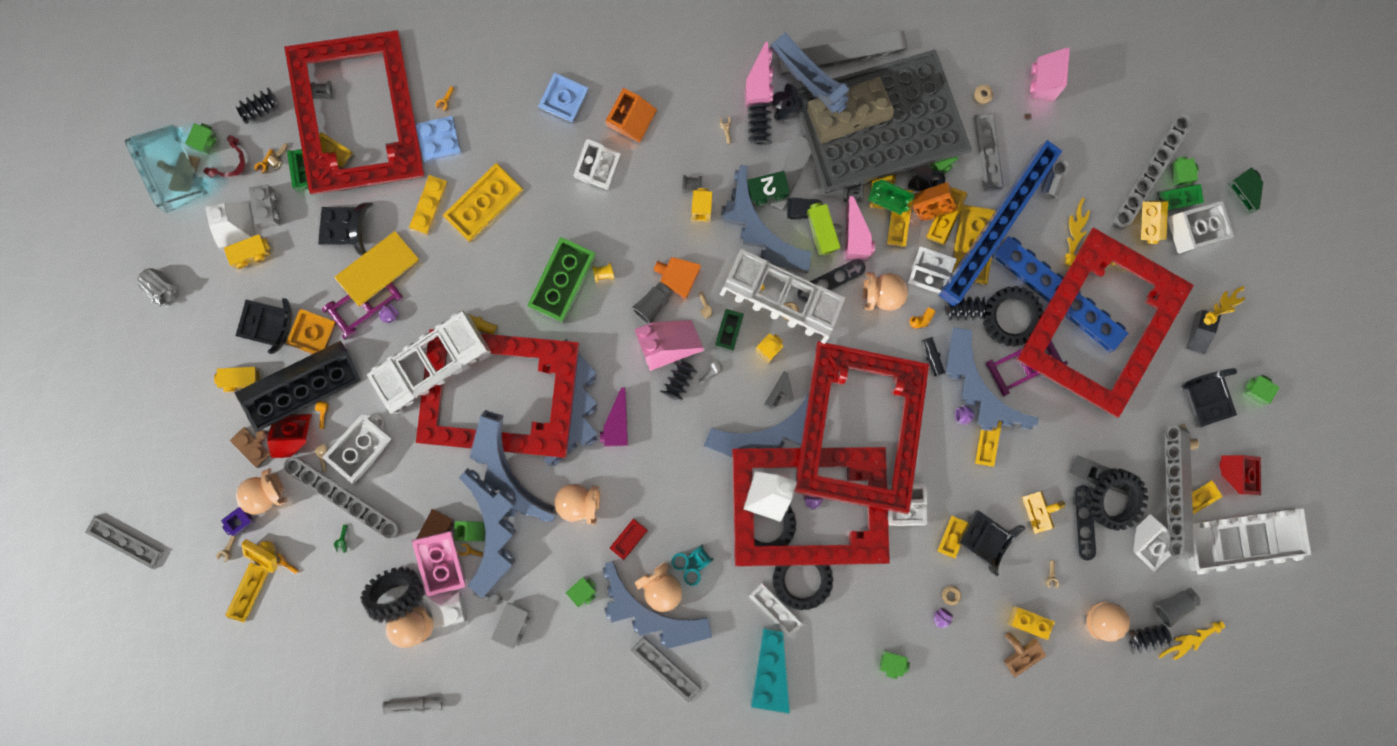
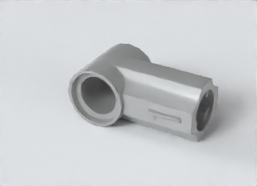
(1055, 180)

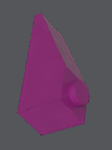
(615, 427)

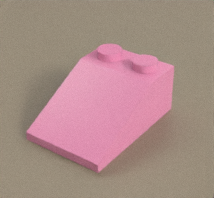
(1050, 75)
(857, 234)
(668, 342)
(439, 563)

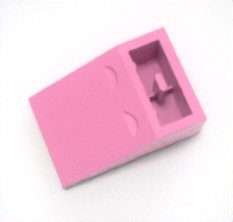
(757, 83)

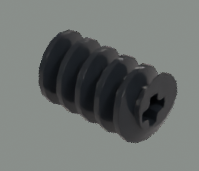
(256, 106)
(758, 124)
(966, 308)
(678, 380)
(1149, 637)

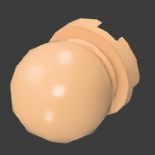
(885, 292)
(259, 493)
(576, 503)
(661, 589)
(1107, 621)
(411, 629)

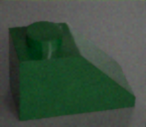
(1248, 189)

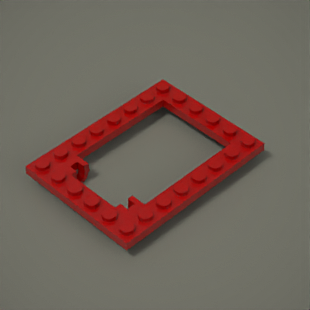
(322, 168)
(1094, 256)
(910, 383)
(545, 438)
(864, 546)

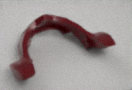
(233, 143)

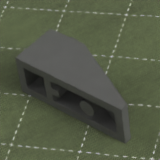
(1089, 470)

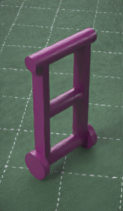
(350, 330)
(1029, 372)

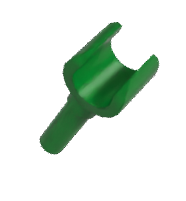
(341, 541)

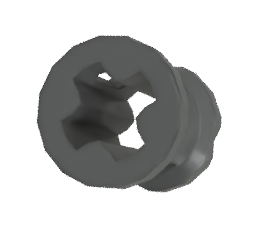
(322, 89)
(691, 183)

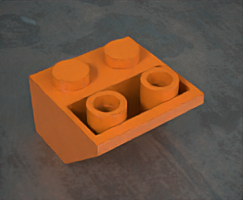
(631, 115)
(934, 202)

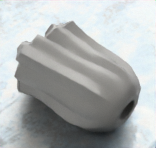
(156, 286)

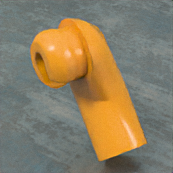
(922, 321)

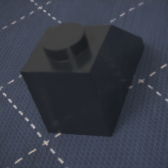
(1201, 333)

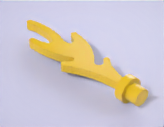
(1075, 228)
(1226, 305)
(1188, 640)

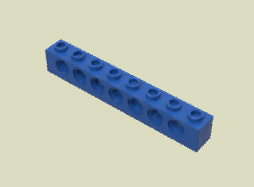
(1034, 281)

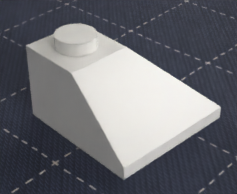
(230, 223)
(769, 495)
(1151, 542)
(445, 608)

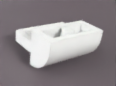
(596, 164)
(931, 270)
(918, 509)

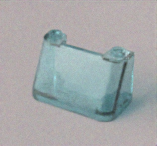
(166, 168)

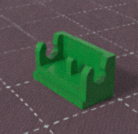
(297, 170)
(890, 196)
(1182, 196)

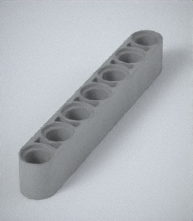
(854, 50)
(1158, 165)
(333, 494)
(1184, 499)

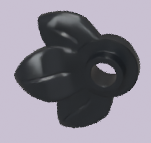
(786, 102)
(924, 178)

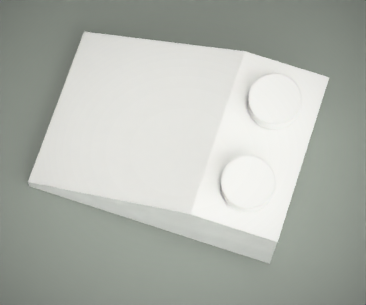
(1200, 227)
(357, 449)

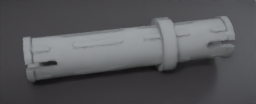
(419, 705)

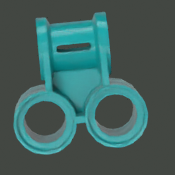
(693, 563)

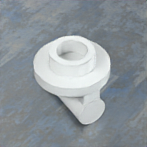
(376, 420)

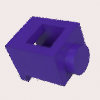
(229, 522)

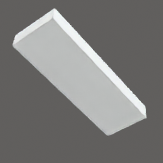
(775, 609)

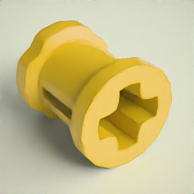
(603, 272)

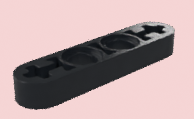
(829, 277)
(1080, 523)

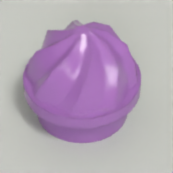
(388, 313)
(964, 415)
(812, 501)
(943, 618)

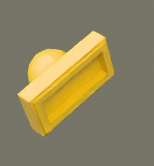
(261, 554)

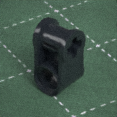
(798, 207)

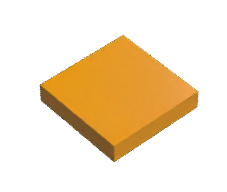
(310, 332)

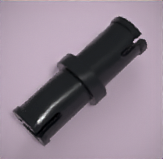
(933, 356)

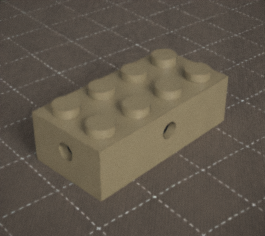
(865, 108)

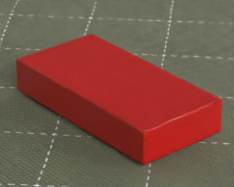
(628, 539)

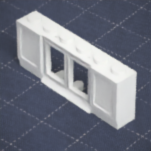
(748, 276)
(460, 340)
(1285, 534)

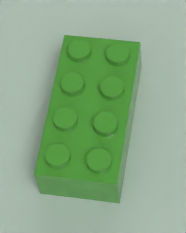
(561, 280)

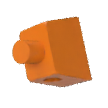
(678, 275)

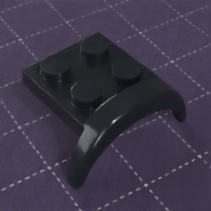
(343, 226)
(265, 323)
(1210, 397)
(987, 539)

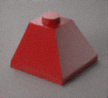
(288, 435)
(1242, 473)

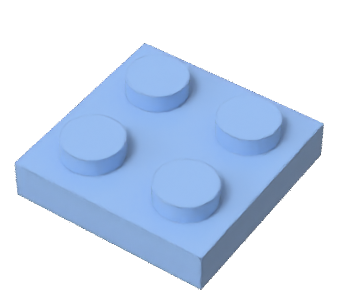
(563, 97)
(438, 138)

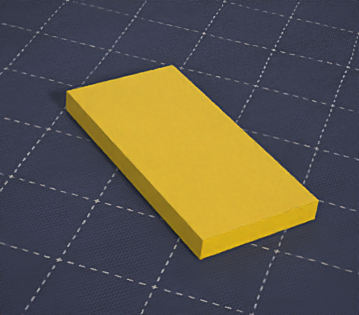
(482, 202)
(970, 224)
(376, 269)

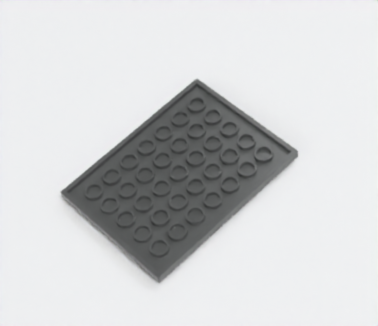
(920, 133)

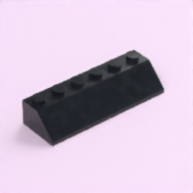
(298, 386)

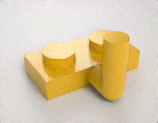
(1039, 511)

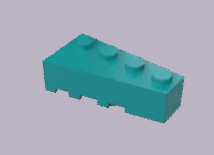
(770, 680)

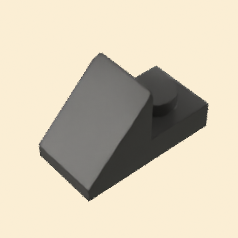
(782, 386)

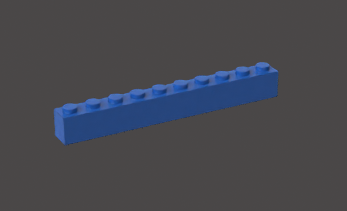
(1000, 223)

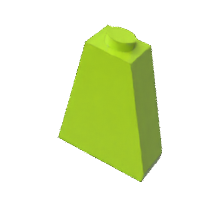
(822, 229)

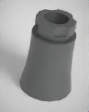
(652, 303)
(1177, 607)

